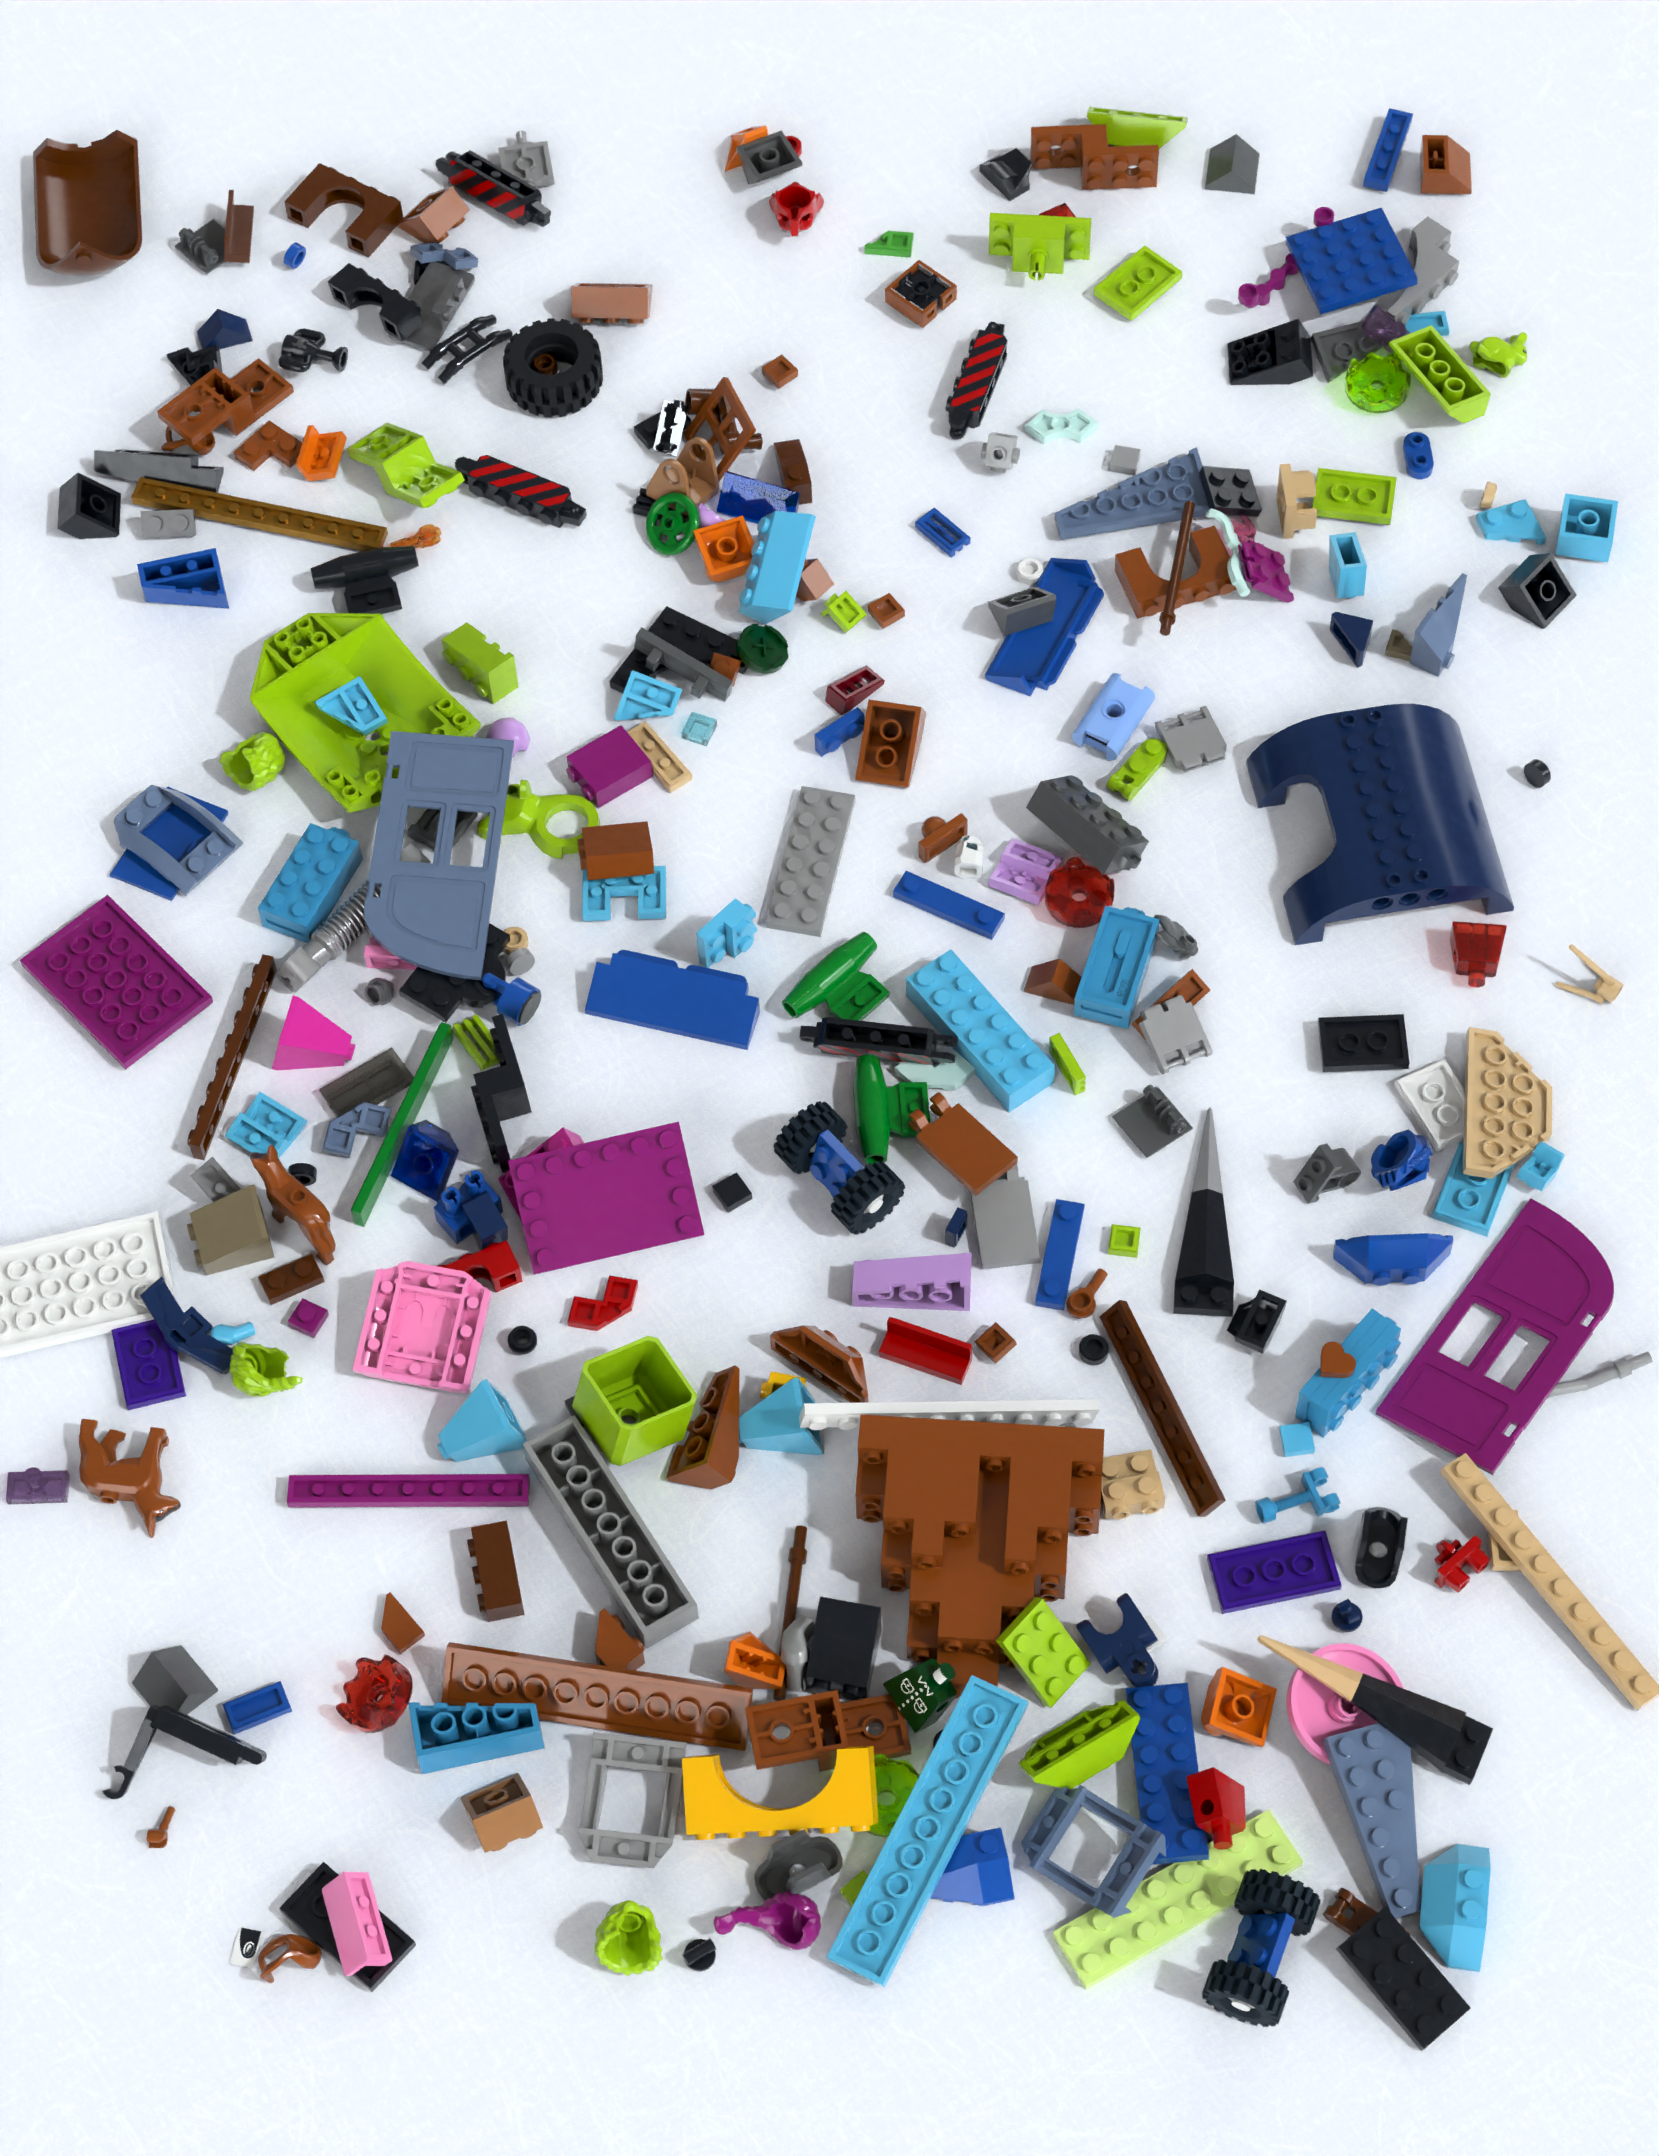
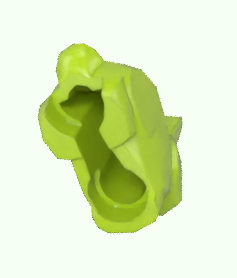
(1498, 354)

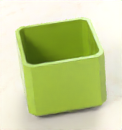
(637, 1383)

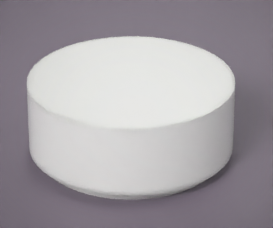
(1029, 571)

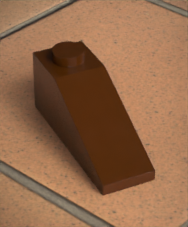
(794, 469)

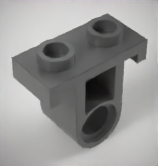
(1326, 1172)

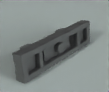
(683, 664)

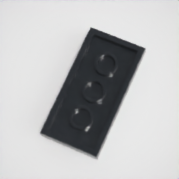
(309, 1913)
(1403, 1978)

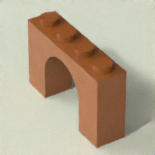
(1149, 592)

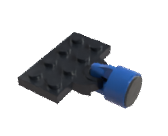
(443, 993)

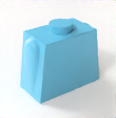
(1347, 565)

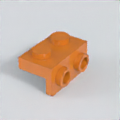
(320, 454)

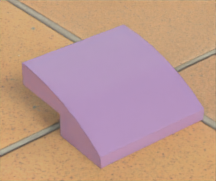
(1024, 871)

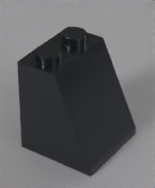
(844, 1648)

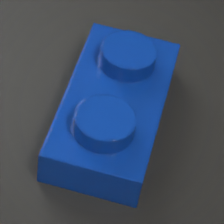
(840, 731)

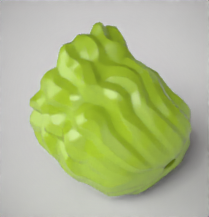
(254, 761)
(628, 1939)

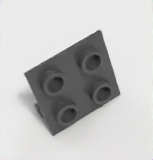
(203, 246)
(1152, 1121)

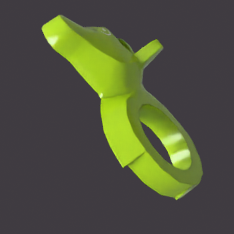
(531, 813)

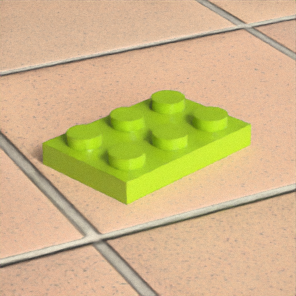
(1138, 283)
(1354, 496)
(1043, 1652)

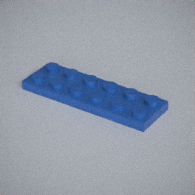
(1162, 1759)

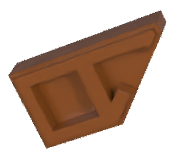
(399, 1625)

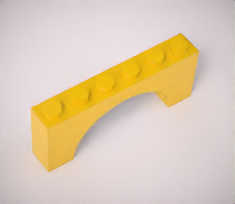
(718, 1808)

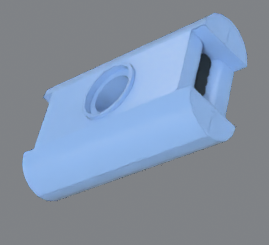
(1108, 732)

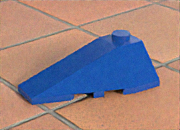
(977, 1871)

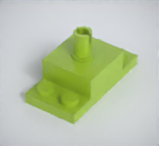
(1039, 241)

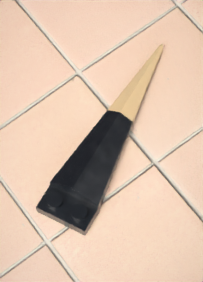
(1429, 1727)

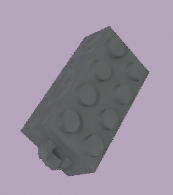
(1088, 824)

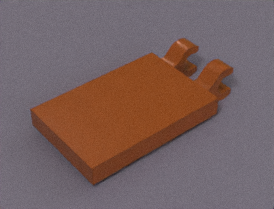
(962, 1145)

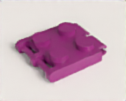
(1265, 570)

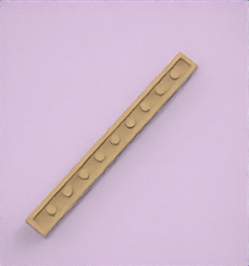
(1551, 1581)

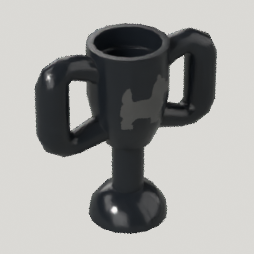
(300, 352)

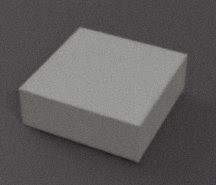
(1125, 460)

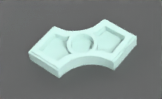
(1050, 426)

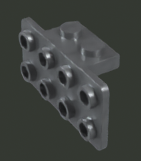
(439, 297)

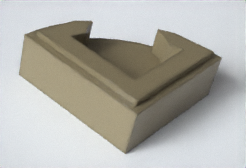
(1398, 646)

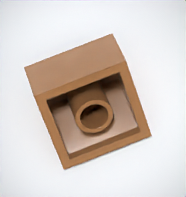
(502, 1813)

